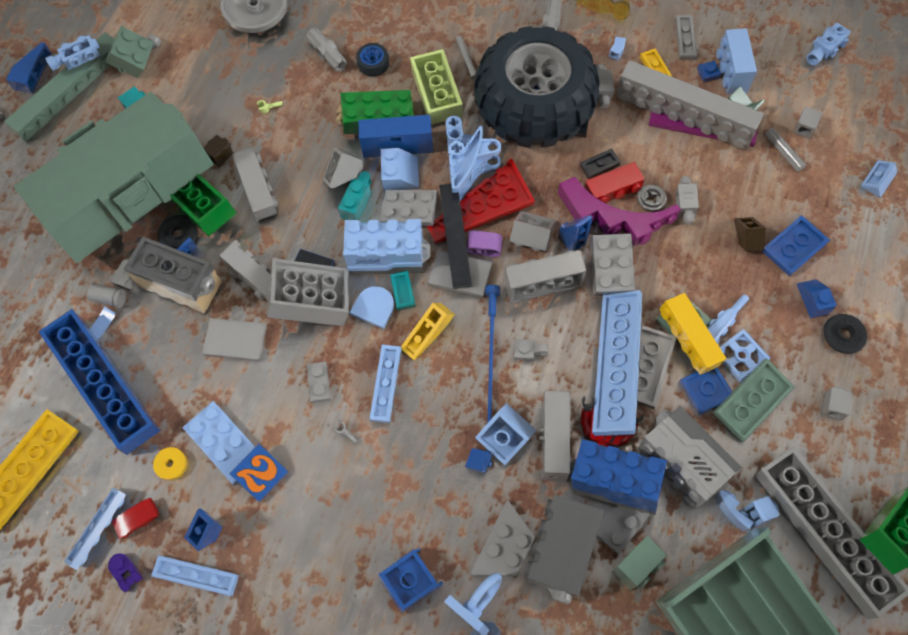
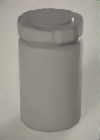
(106, 295)

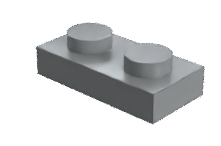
(318, 382)

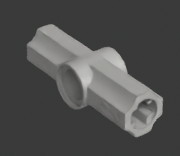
(552, 15)
(326, 49)

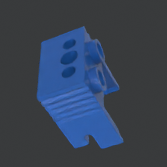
(408, 581)

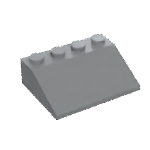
(308, 292)

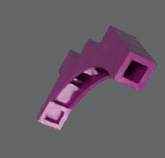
(611, 219)

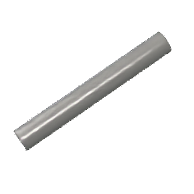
(466, 56)

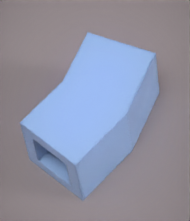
(618, 48)

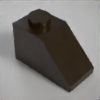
(750, 234)

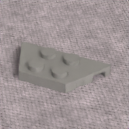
(505, 546)

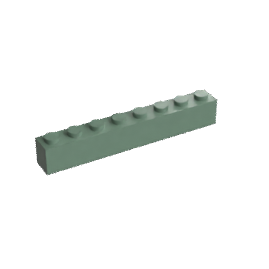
(58, 93)

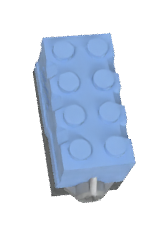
(385, 246)

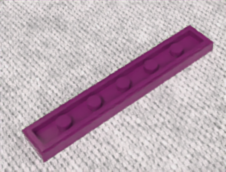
(662, 121)

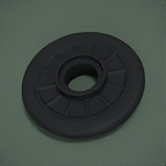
(170, 225)
(844, 345)

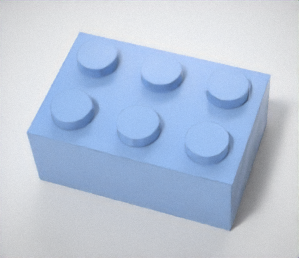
(736, 60)

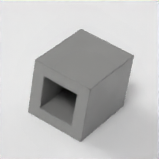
(807, 122)
(837, 403)

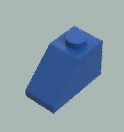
(816, 298)
(203, 530)

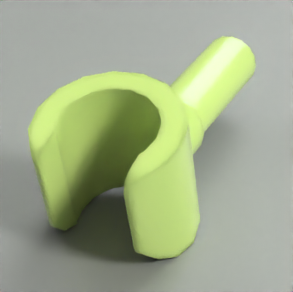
(264, 107)

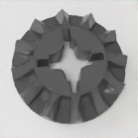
(652, 191)

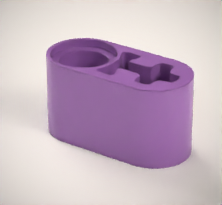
(484, 243)

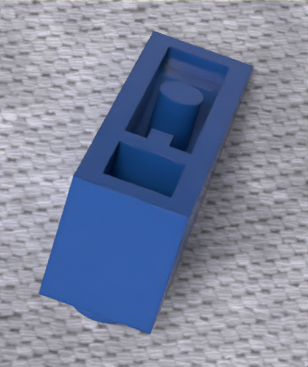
(29, 69)
(575, 233)

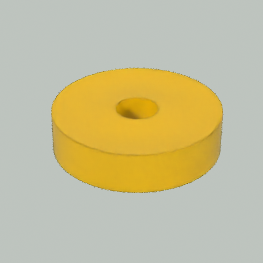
(161, 462)

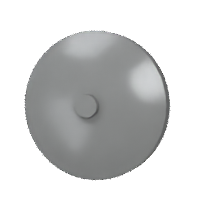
(253, 15)

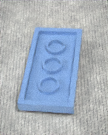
(219, 439)

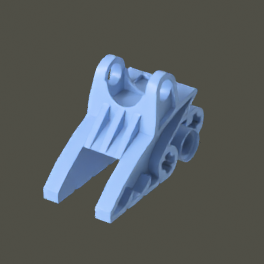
(468, 156)

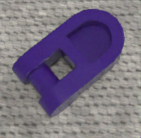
(120, 565)

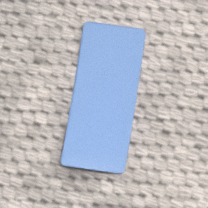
(102, 322)

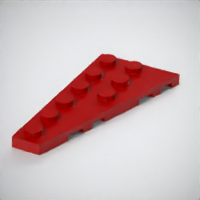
(490, 200)

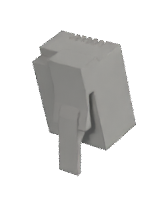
(123, 280)

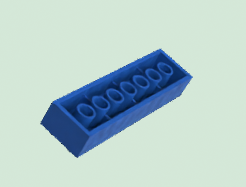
(99, 382)

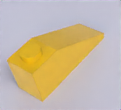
(427, 329)

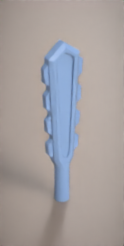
(725, 319)

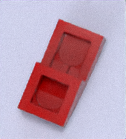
(135, 517)

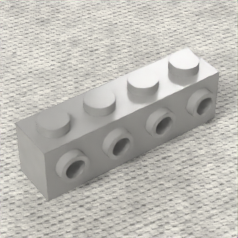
(254, 183)

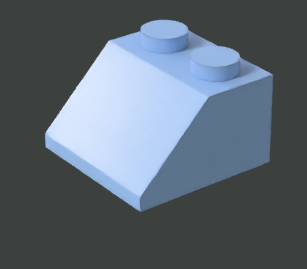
(399, 170)
(505, 434)

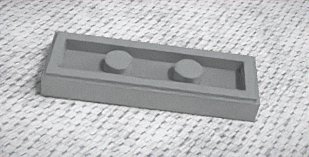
(685, 37)

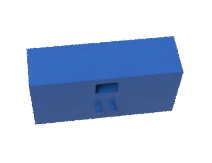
(407, 133)

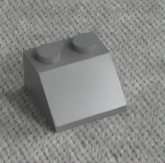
(342, 168)
(532, 231)

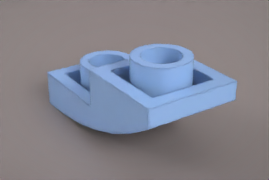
(728, 504)

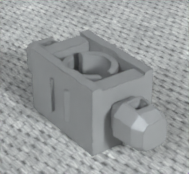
(606, 86)
(687, 200)

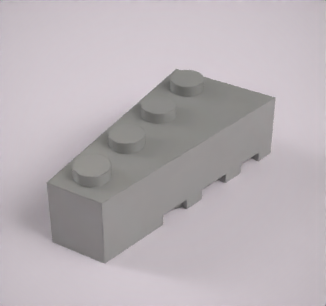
(247, 270)

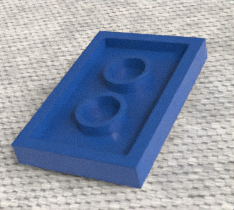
(795, 245)

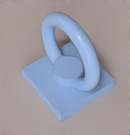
(472, 609)

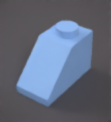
(761, 511)

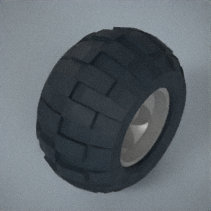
(519, 64)

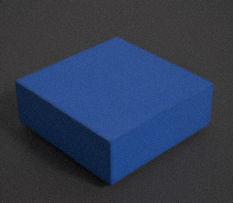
(478, 460)

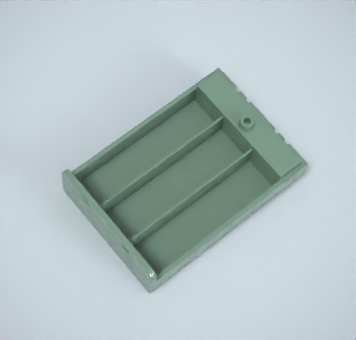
(745, 593)

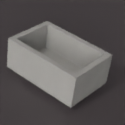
(612, 264)

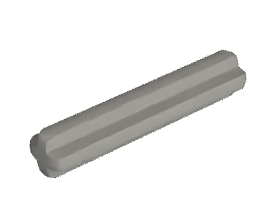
(785, 149)

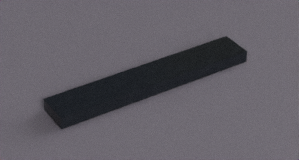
(455, 237)

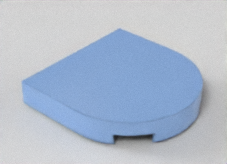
(374, 306)

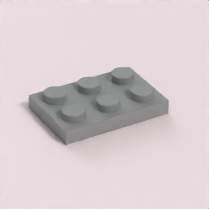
(409, 204)

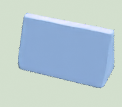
(880, 177)

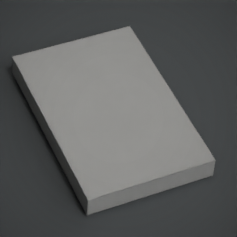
(479, 274)
(234, 339)

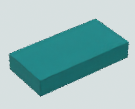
(402, 290)

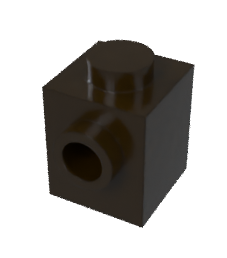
(218, 150)

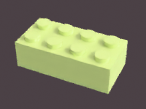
(436, 86)

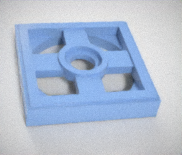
(729, 364)

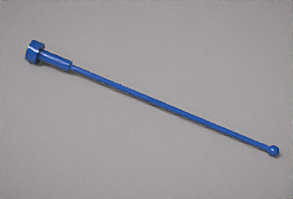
(492, 292)

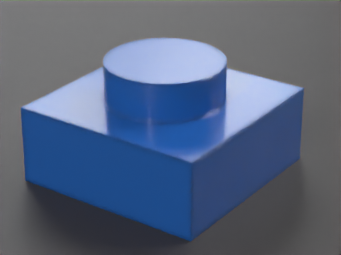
(709, 71)

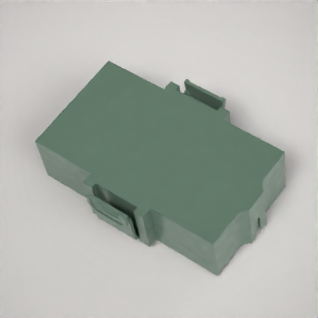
(113, 174)

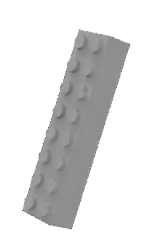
(690, 104)
(831, 534)

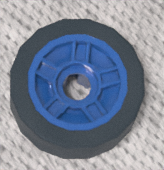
(373, 52)

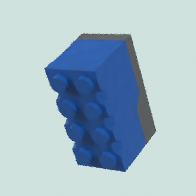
(618, 476)

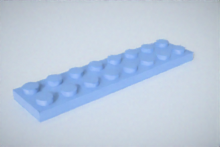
(618, 364)

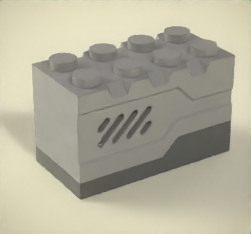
(693, 457)

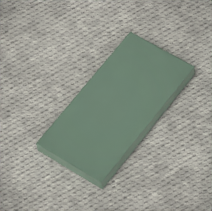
(753, 400)

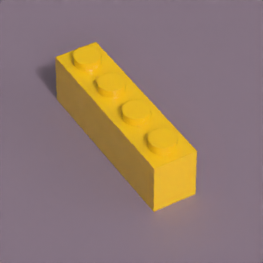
(692, 334)

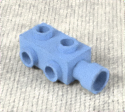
(828, 44)
(74, 53)

